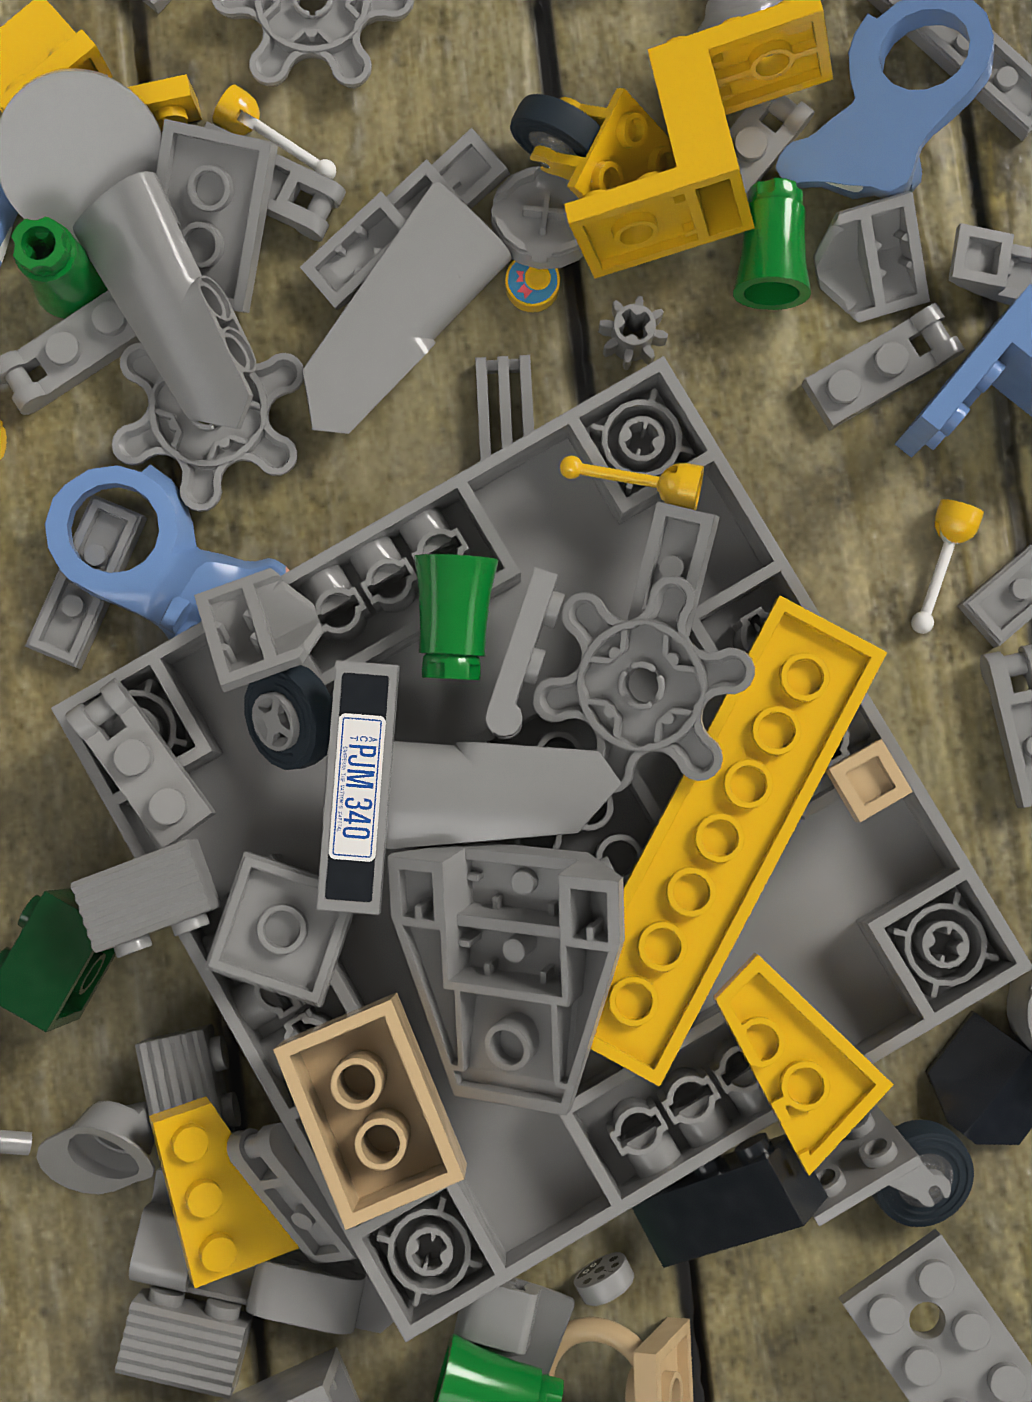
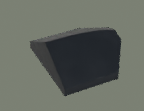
(984, 1083)

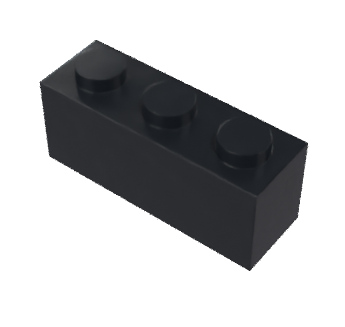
(731, 1201)

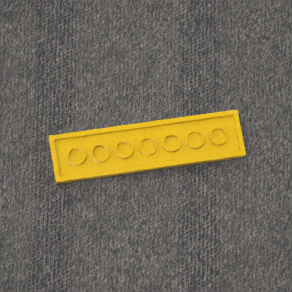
(729, 831)

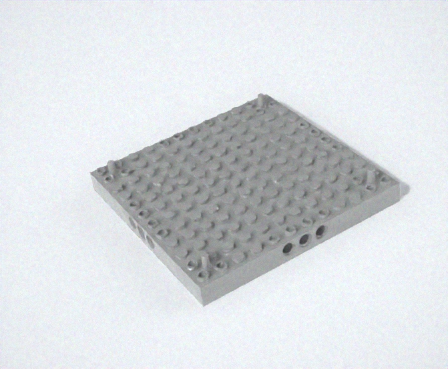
(859, 917)

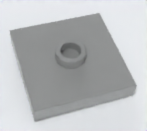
(276, 934)

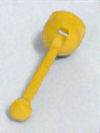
(677, 485)

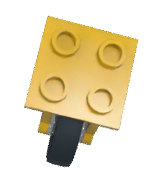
(591, 143)

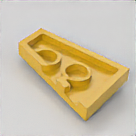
(800, 1061)
(214, 1207)

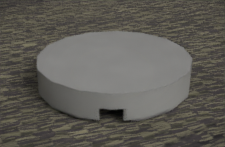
(533, 219)

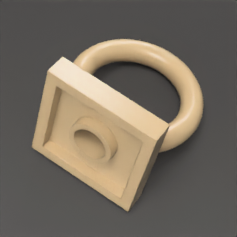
(659, 1363)

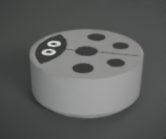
(604, 1279)

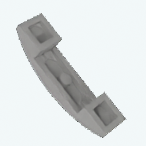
(990, 263)

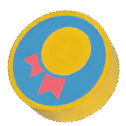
(531, 287)

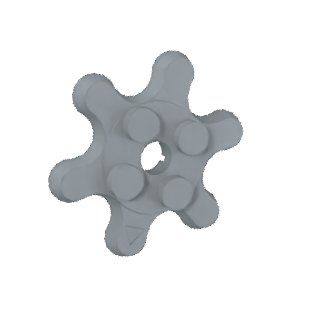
(329, 35)
(207, 448)
(685, 678)

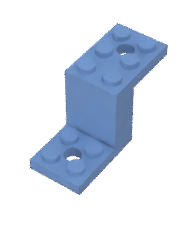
(998, 360)

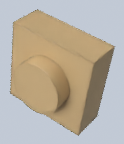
(868, 781)

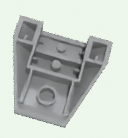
(509, 962)

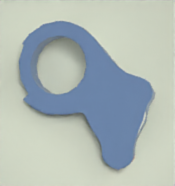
(879, 137)
(172, 573)

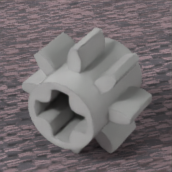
(635, 318)

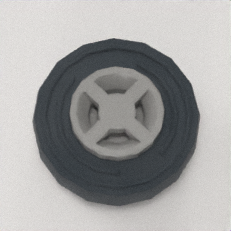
(289, 717)

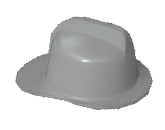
(101, 1149)

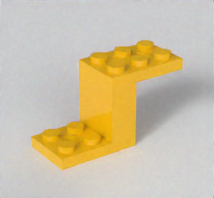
(698, 85)

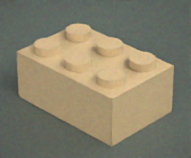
(371, 1111)

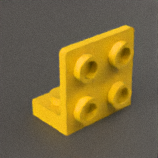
(39, 43)

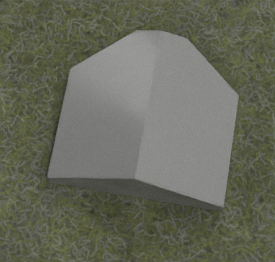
(873, 258)
(257, 627)

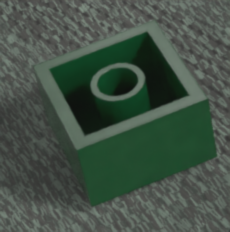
(51, 965)

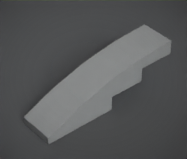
(350, 254)

